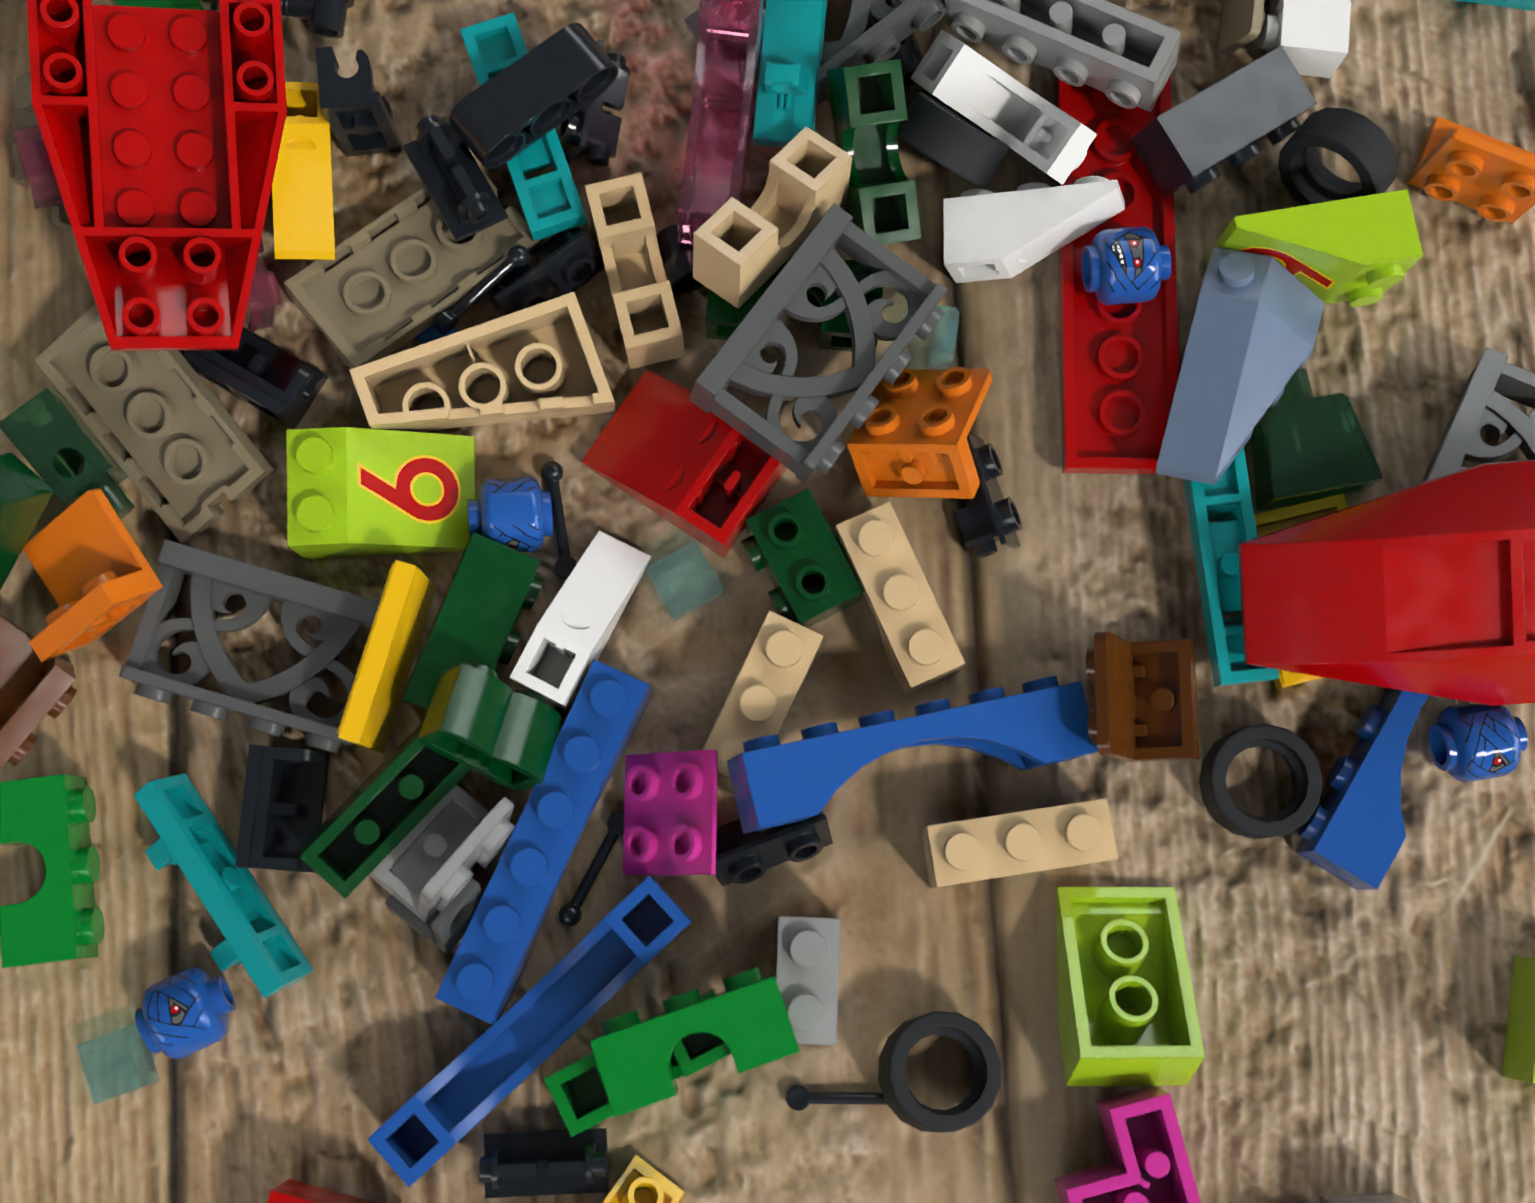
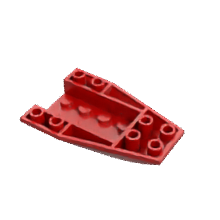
(162, 157)
(1405, 589)

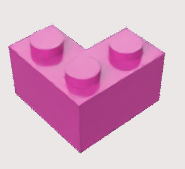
(1144, 1153)

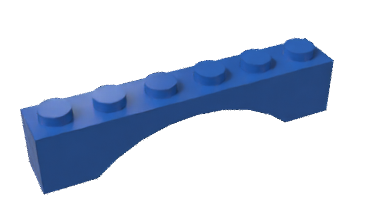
(797, 779)
(1361, 817)
(543, 843)
(529, 1031)

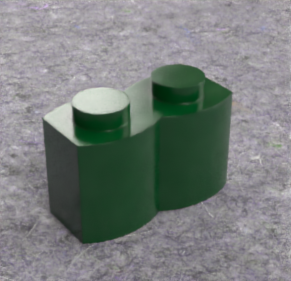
(491, 726)

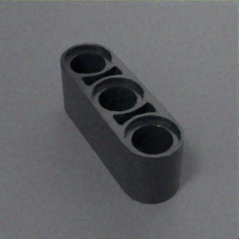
(533, 95)

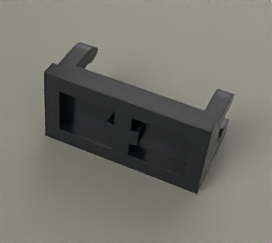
(354, 107)
(261, 377)
(280, 806)

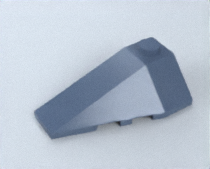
(1242, 349)

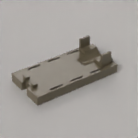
(401, 278)
(162, 419)

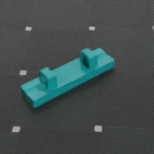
(789, 70)
(549, 199)
(1219, 521)
(229, 893)

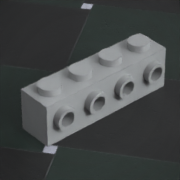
(1077, 40)

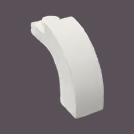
(1003, 107)

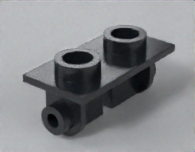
(591, 129)
(453, 179)
(563, 267)
(991, 515)
(749, 855)
(544, 1163)

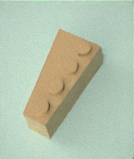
(493, 373)

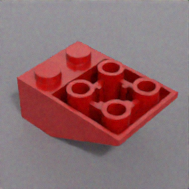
(684, 463)

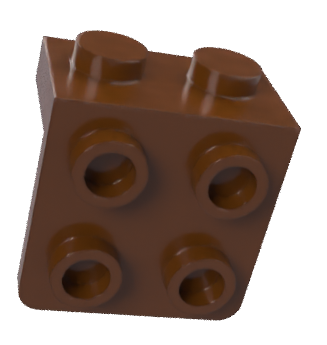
(28, 691)
(1143, 699)

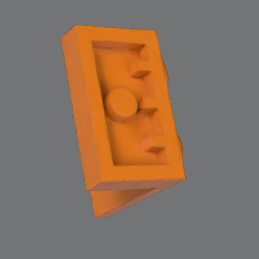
(1475, 171)
(919, 435)
(90, 572)

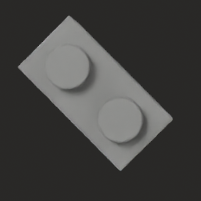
(809, 976)

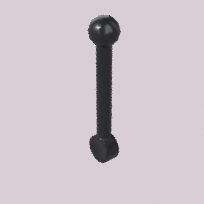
(516, 257)
(552, 473)
(570, 913)
(799, 1098)

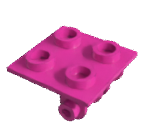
(670, 813)

